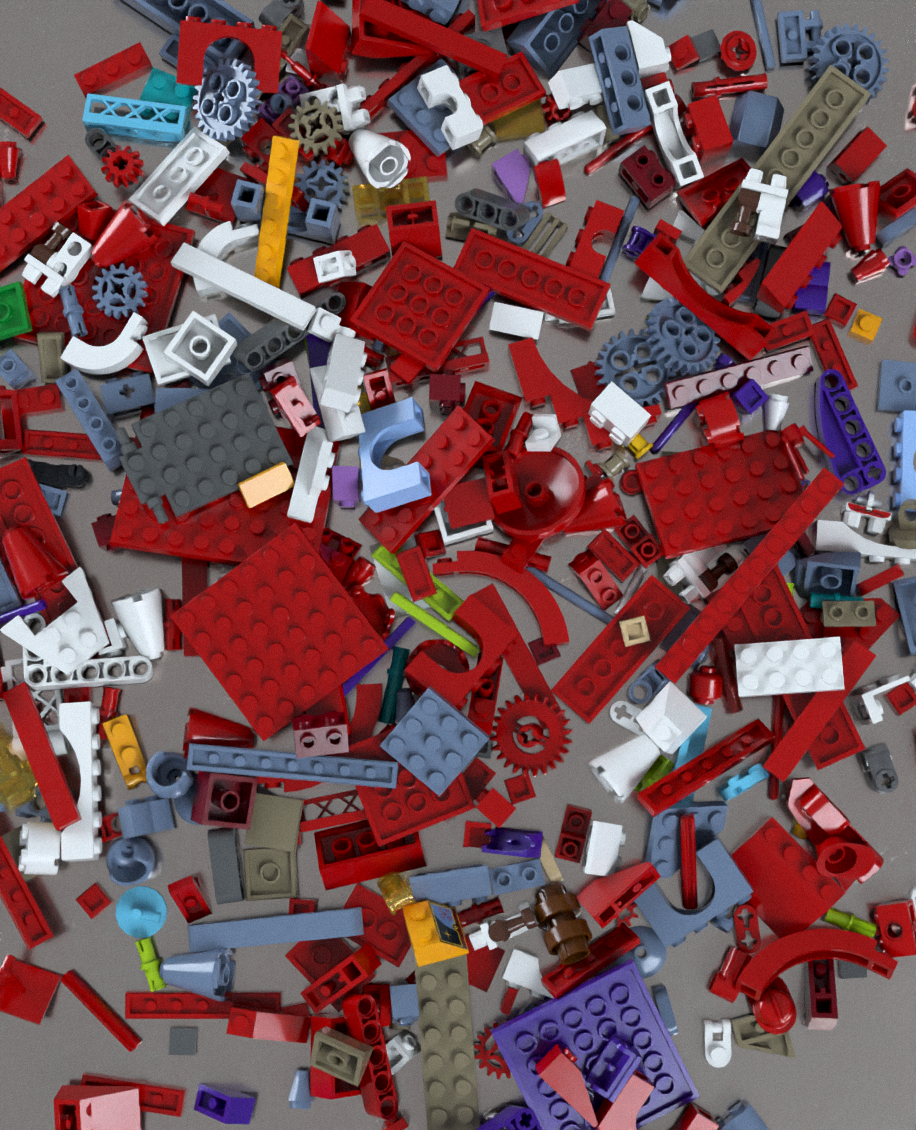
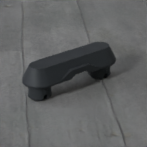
(59, 474)

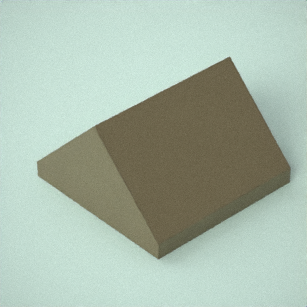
(340, 1055)

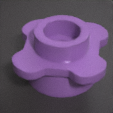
(907, 255)

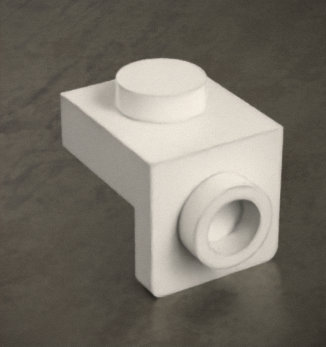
(116, 634)

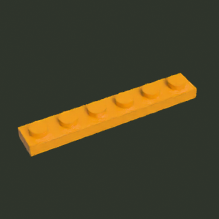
(276, 210)

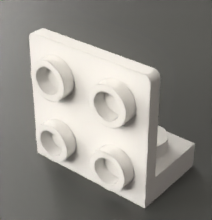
(868, 708)

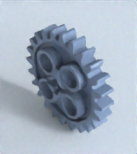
(869, 69)
(227, 99)
(681, 337)
(626, 349)

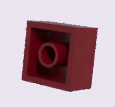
(224, 800)

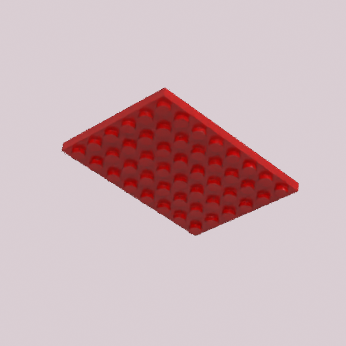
(224, 528)

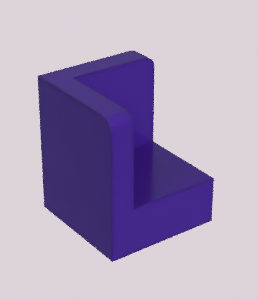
(748, 397)

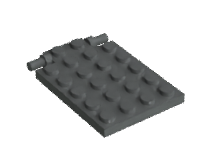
(201, 448)

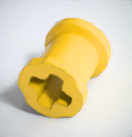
(639, 446)

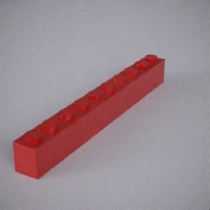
(749, 575)

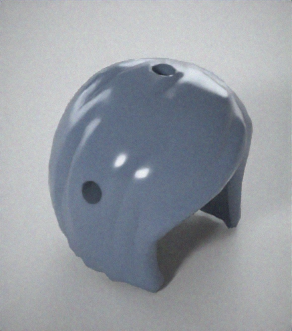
(162, 775)
(130, 861)

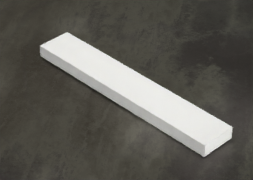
(243, 286)

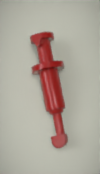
(309, 78)

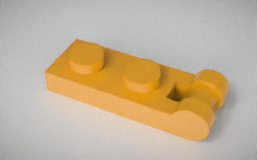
(125, 749)

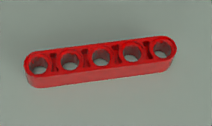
(378, 1066)

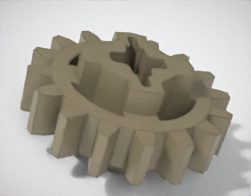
(325, 132)

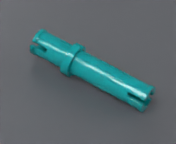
(394, 682)

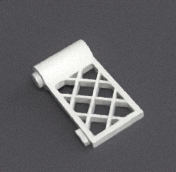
(58, 739)

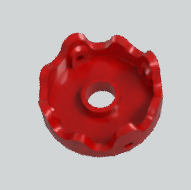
(374, 609)
(443, 653)

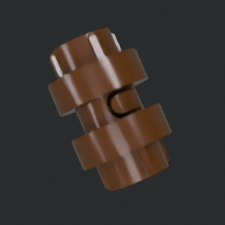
(566, 934)

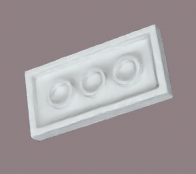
(178, 176)
(789, 667)

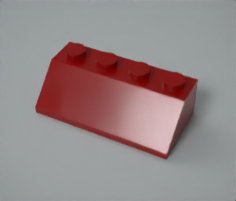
(799, 259)
(352, 855)

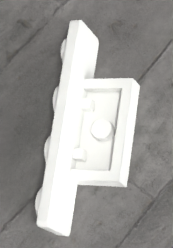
(311, 475)

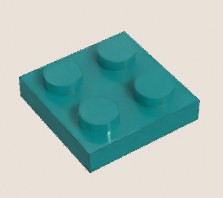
(162, 88)

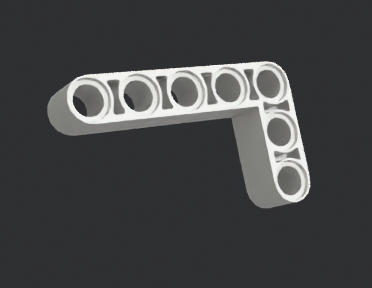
(76, 678)

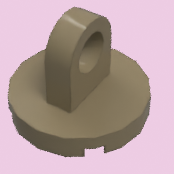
(904, 530)

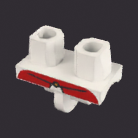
(876, 518)

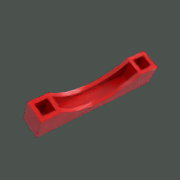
(741, 329)

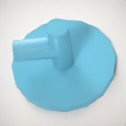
(141, 911)

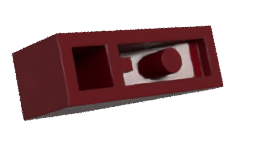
(820, 995)

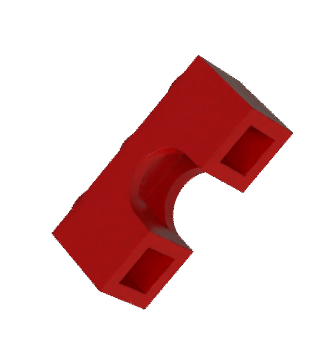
(602, 221)

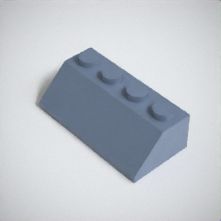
(552, 35)

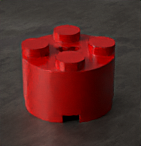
(721, 420)

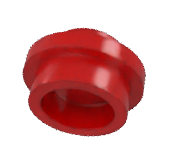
(630, 482)

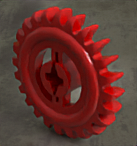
(554, 743)

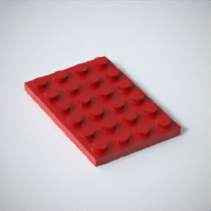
(719, 494)

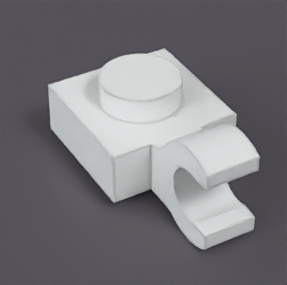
(326, 325)

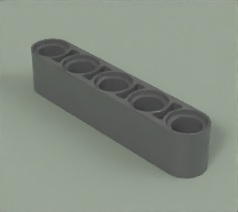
(278, 331)

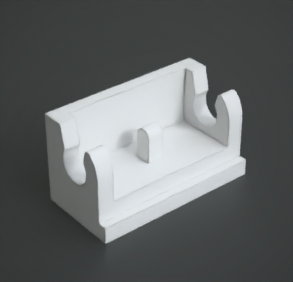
(516, 320)

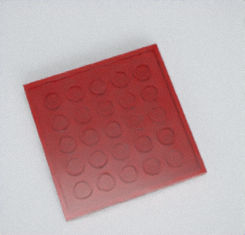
(157, 272)
(279, 631)

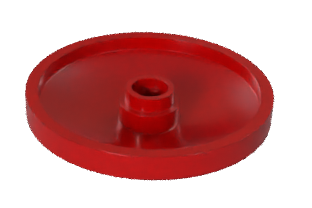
(550, 494)

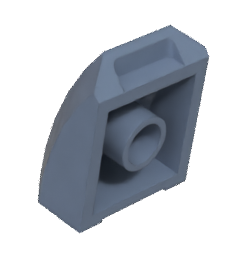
(755, 121)
(828, 573)

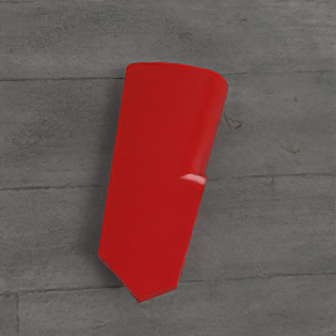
(823, 820)

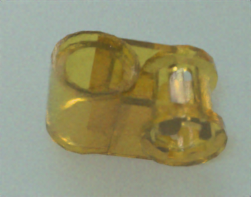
(395, 891)

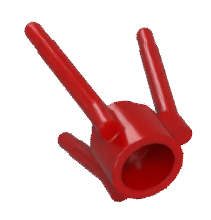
(793, 439)

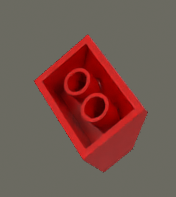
(321, 1083)

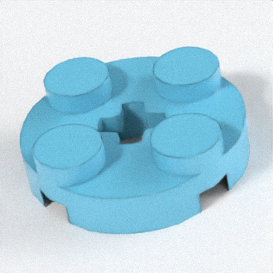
(743, 782)

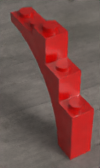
(540, 384)

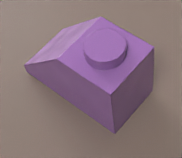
(513, 174)
(346, 485)

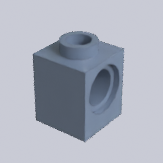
(13, 369)
(404, 1004)

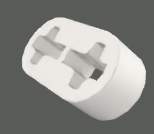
(625, 722)

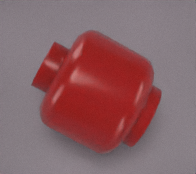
(705, 685)

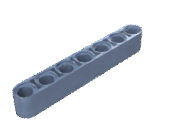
(275, 929)

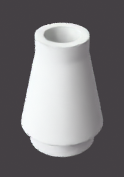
(775, 411)

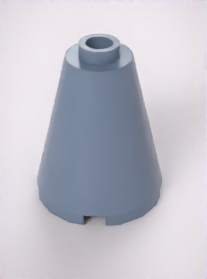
(201, 973)

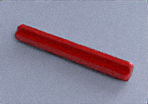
(688, 861)
(100, 1010)

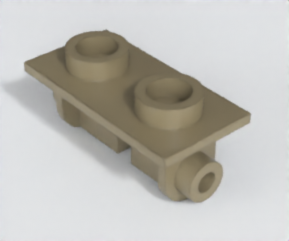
(460, 226)
(848, 613)

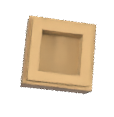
(634, 631)

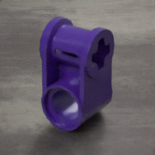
(644, 237)

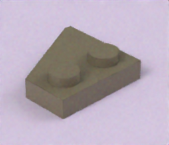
(751, 1036)

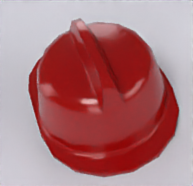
(843, 859)
(775, 1009)

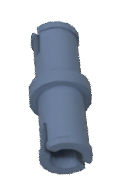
(73, 311)

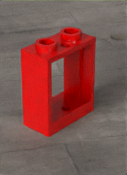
(11, 422)

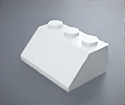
(566, 140)

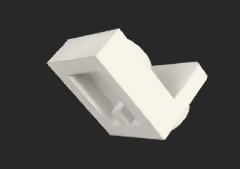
(335, 265)
(545, 433)
(401, 1050)

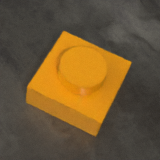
(865, 325)

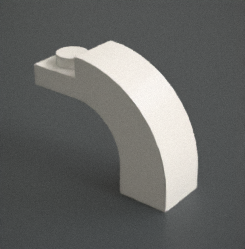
(222, 240)
(110, 357)

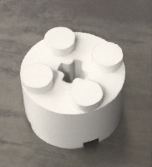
(40, 848)

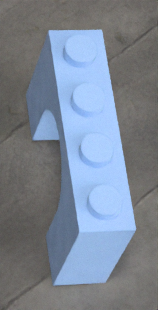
(904, 450)
(398, 486)

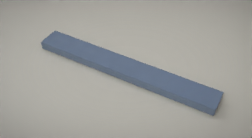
(288, 766)

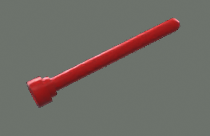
(625, 142)
(778, 719)

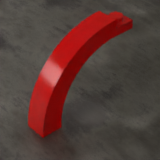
(525, 584)
(362, 727)
(810, 946)

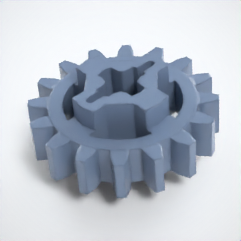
(332, 187)
(110, 298)

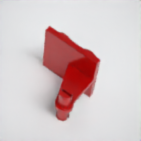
(215, 196)
(25, 990)

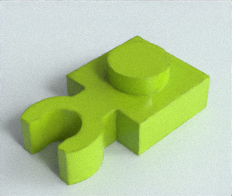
(657, 771)

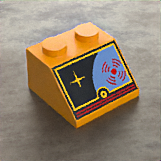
(434, 932)

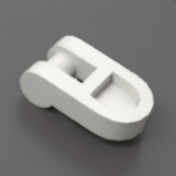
(717, 1051)

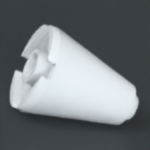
(379, 157)
(142, 620)
(625, 766)

